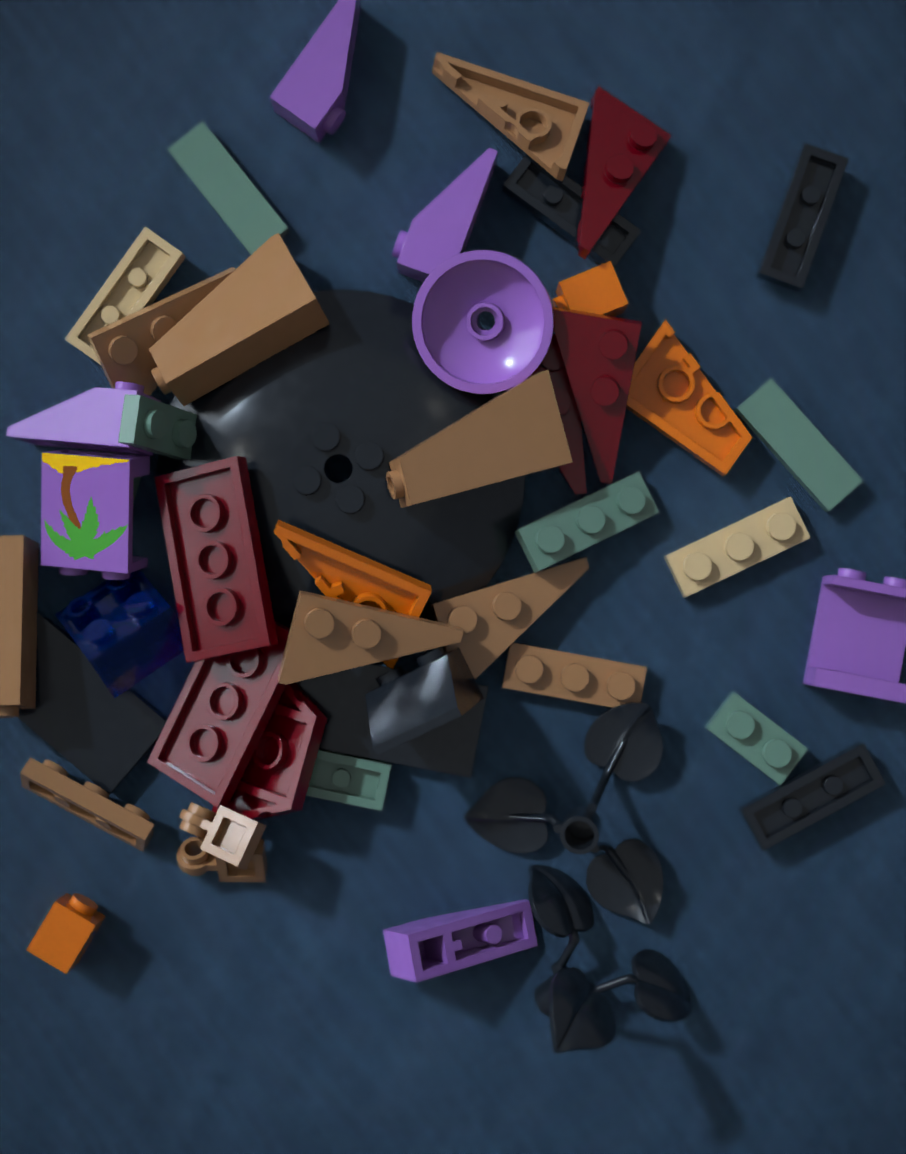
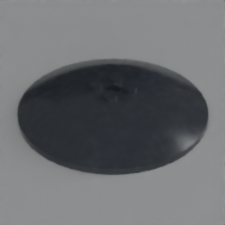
(366, 398)

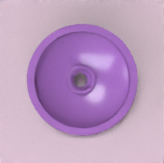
(449, 326)

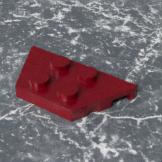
(283, 759)

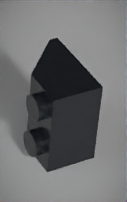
(420, 699)

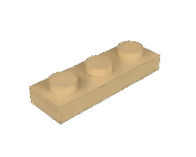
(129, 288)
(737, 547)

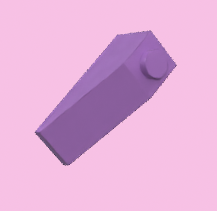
(318, 81)
(445, 222)
(82, 422)
(458, 940)

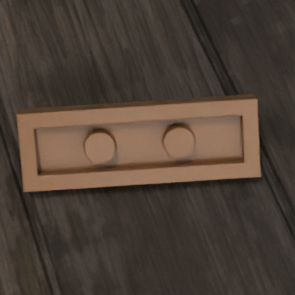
(572, 676)
(88, 803)

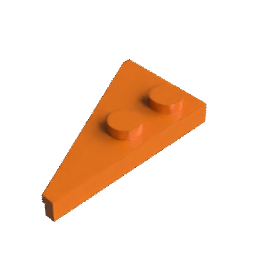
(352, 576)

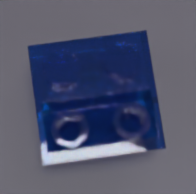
(123, 630)

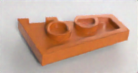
(683, 405)

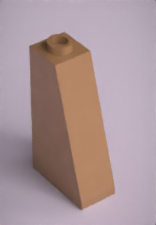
(238, 324)
(494, 443)
(18, 623)

